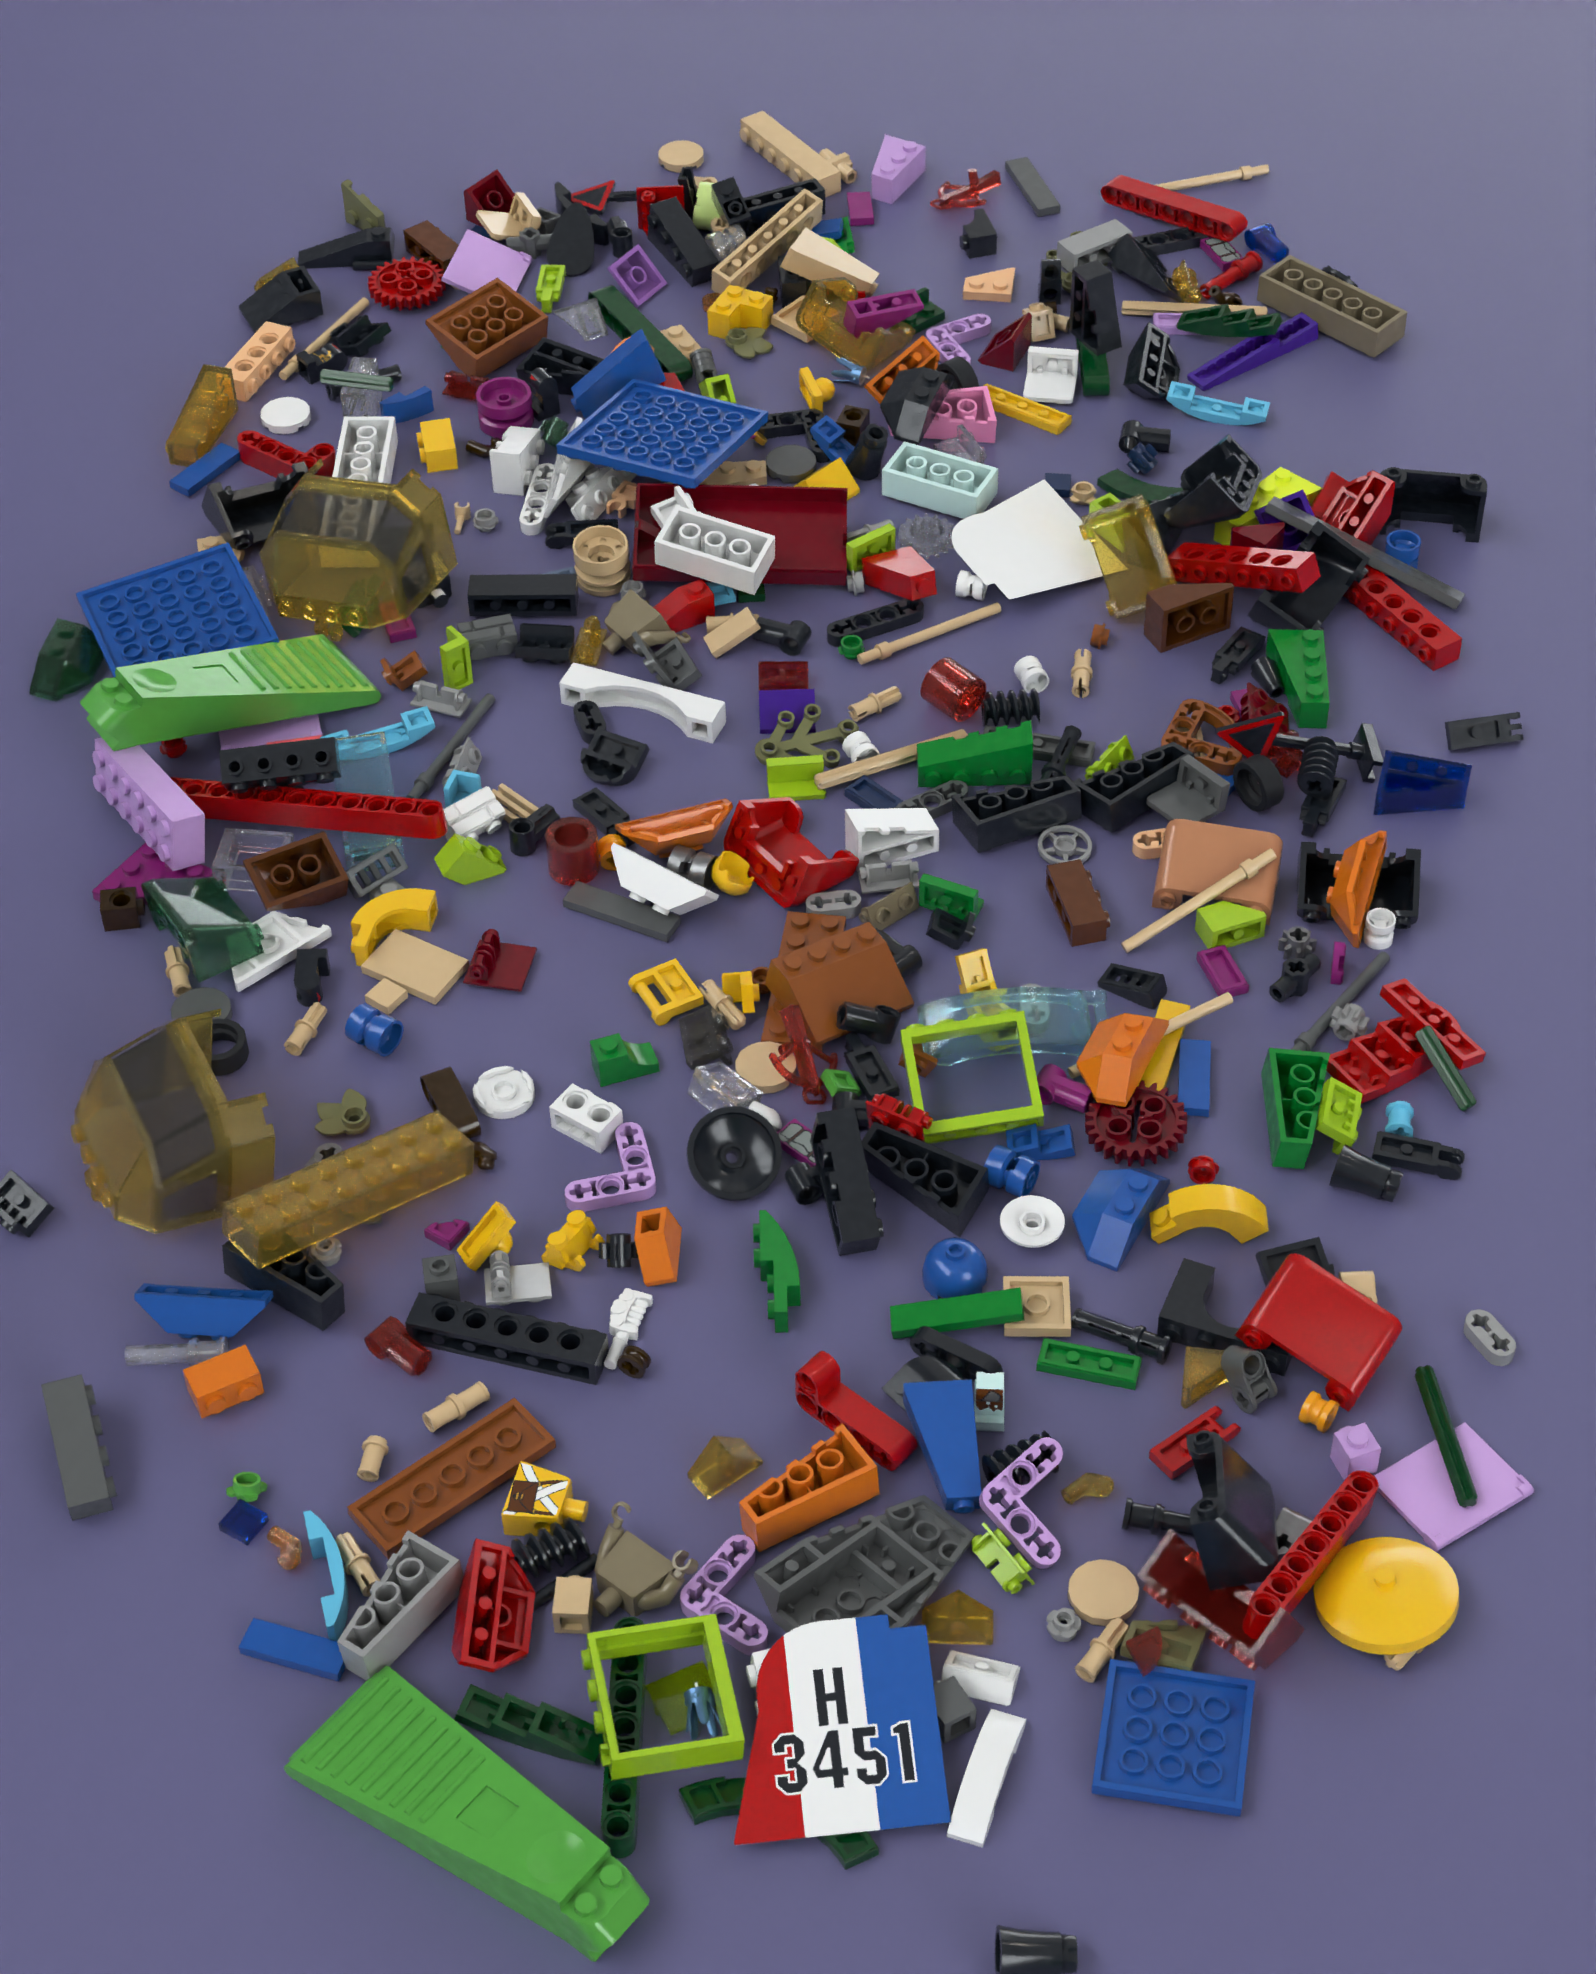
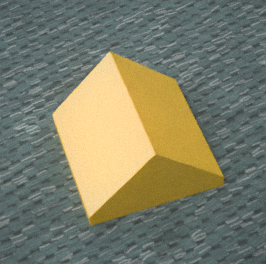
(834, 476)

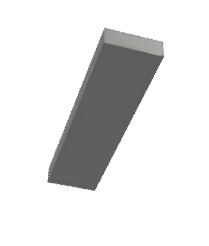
(1032, 186)
(1045, 746)
(621, 911)

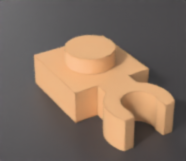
(622, 498)

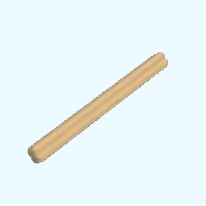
(1147, 308)
(875, 763)

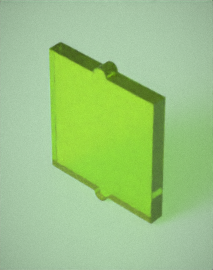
(669, 1692)

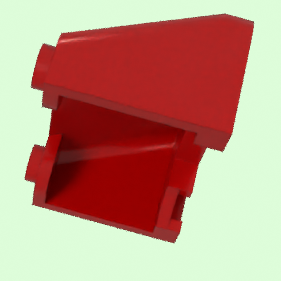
(779, 855)
(1322, 1326)

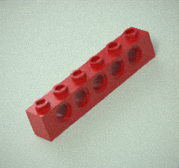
(1245, 566)
(1405, 619)

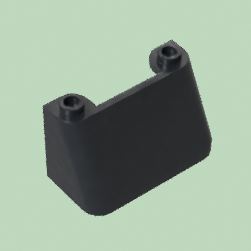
(1219, 487)
(1438, 499)
(249, 513)
(1339, 567)
(1395, 890)
(1235, 1517)

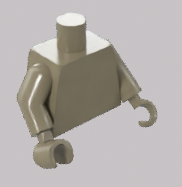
(637, 615)
(634, 1573)

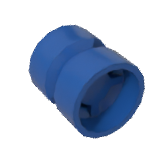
(1403, 546)
(374, 1030)
(1013, 1172)

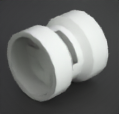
(970, 585)
(1031, 674)
(859, 746)
(1379, 928)

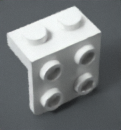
(1051, 375)

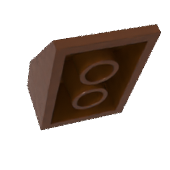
(1187, 613)
(298, 874)

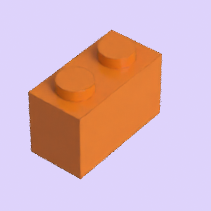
(223, 1381)

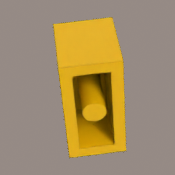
(437, 445)

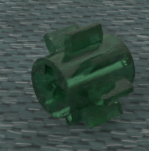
(554, 430)

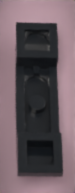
(599, 227)

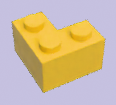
(739, 309)

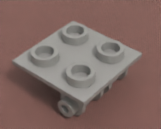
(515, 1283)

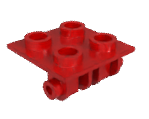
(654, 194)
(894, 1115)

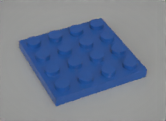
(1174, 1738)

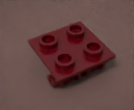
(1257, 704)
(499, 963)

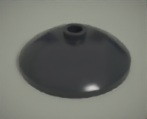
(748, 1138)

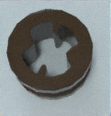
(634, 1362)

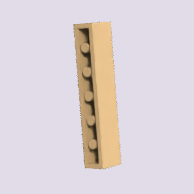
(788, 152)

